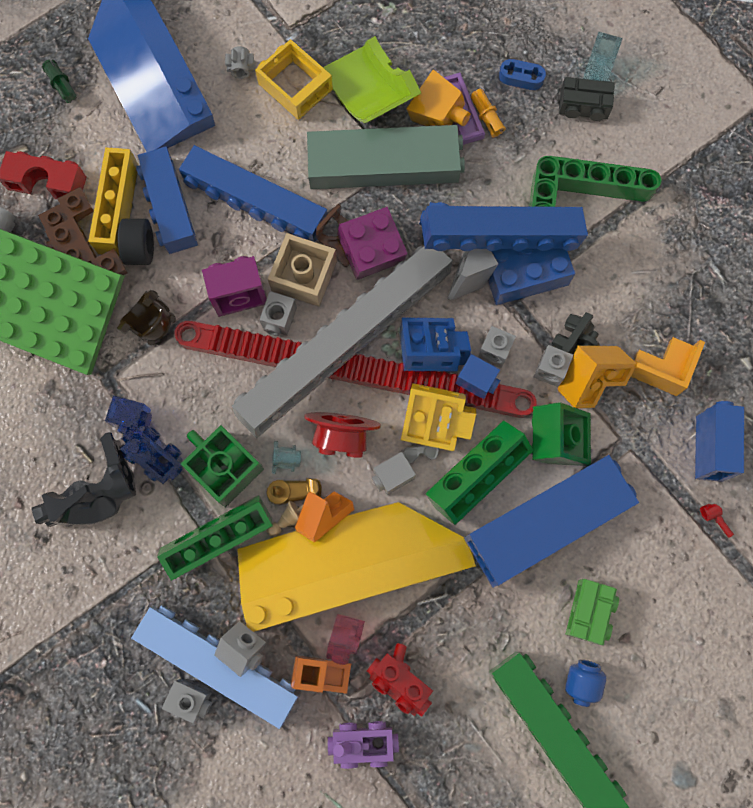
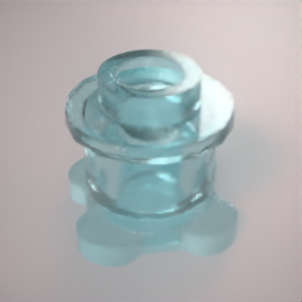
(285, 458)

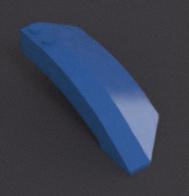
(148, 73)

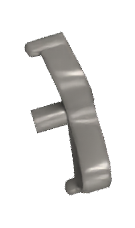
(412, 452)

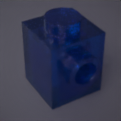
(127, 413)

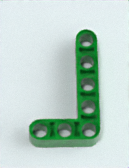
(584, 183)

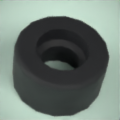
(135, 241)

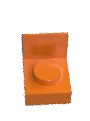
(322, 514)

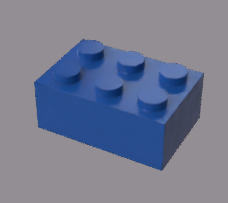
(529, 273)

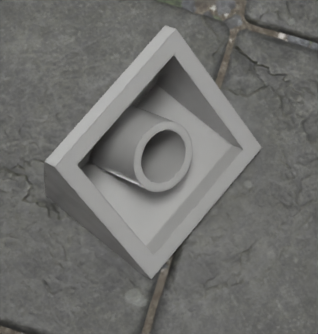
(472, 272)

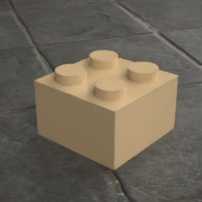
(302, 269)

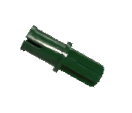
(59, 80)

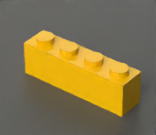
(113, 198)

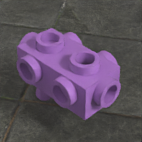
(355, 746)

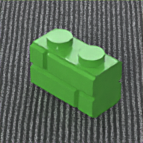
(592, 612)

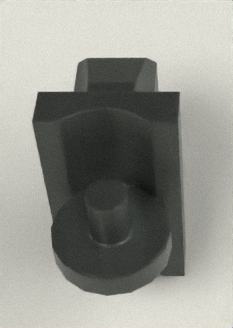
(581, 335)

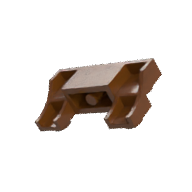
(67, 235)

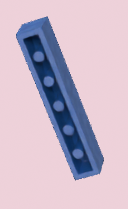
(252, 194)
(503, 228)

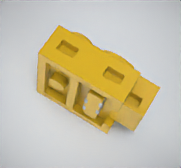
(437, 417)

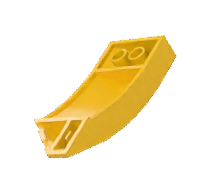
(351, 562)

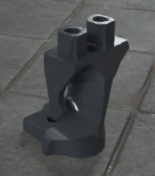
(90, 502)

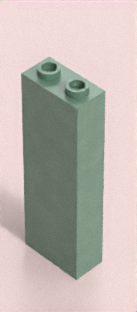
(384, 157)

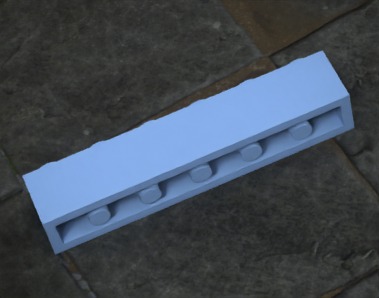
(195, 655)

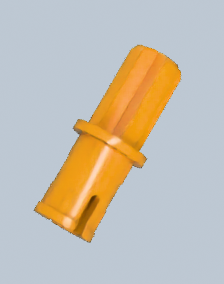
(487, 113)

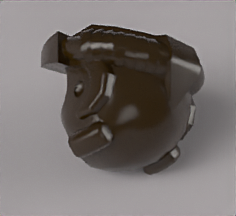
(148, 318)

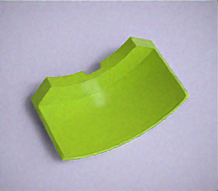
(369, 84)

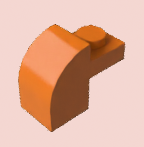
(320, 675)

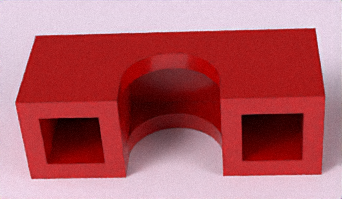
(22, 171)

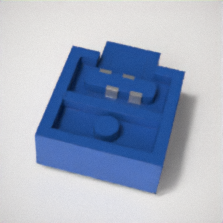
(433, 344)

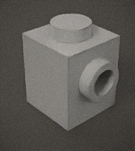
(240, 649)
(187, 701)

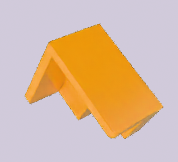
(592, 371)
(673, 371)

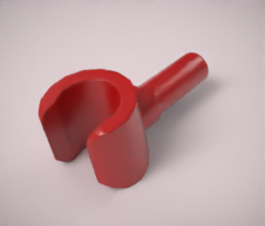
(714, 511)

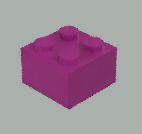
(371, 243)
(234, 286)

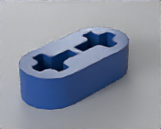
(522, 74)

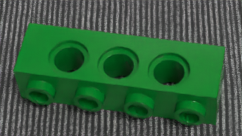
(479, 472)
(214, 537)

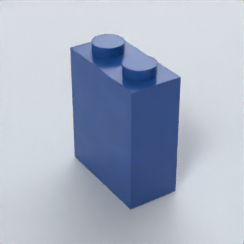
(720, 442)

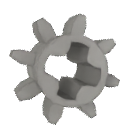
(240, 62)

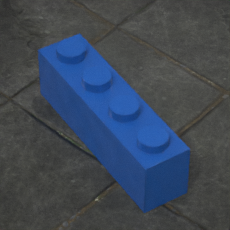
(167, 200)

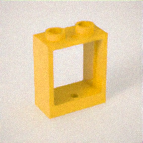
(310, 94)

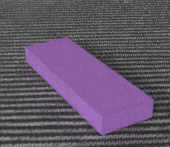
(473, 129)

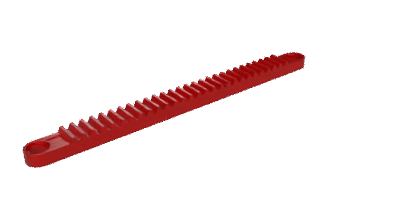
(357, 370)

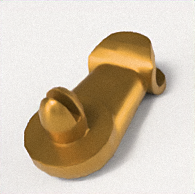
(282, 491)

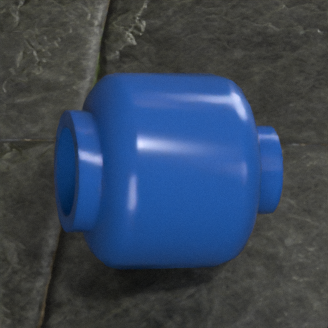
(585, 682)

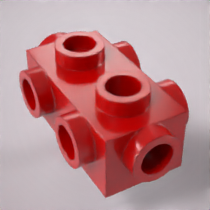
(394, 678)

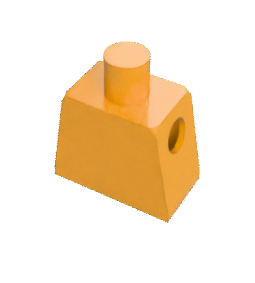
(438, 103)

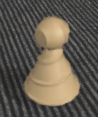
(287, 519)

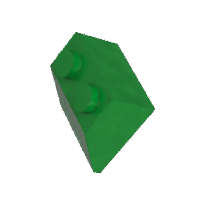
(561, 435)

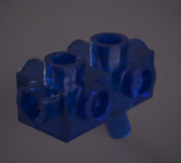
(145, 448)

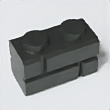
(586, 98)

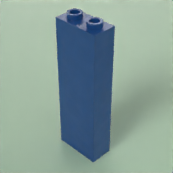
(551, 520)

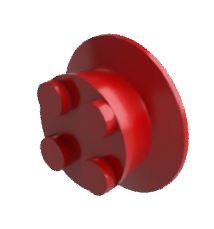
(341, 433)

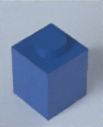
(478, 377)

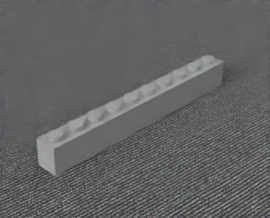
(340, 340)

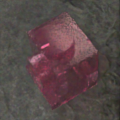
(344, 639)

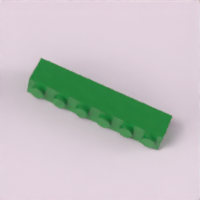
(555, 735)

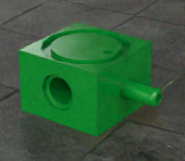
(221, 465)

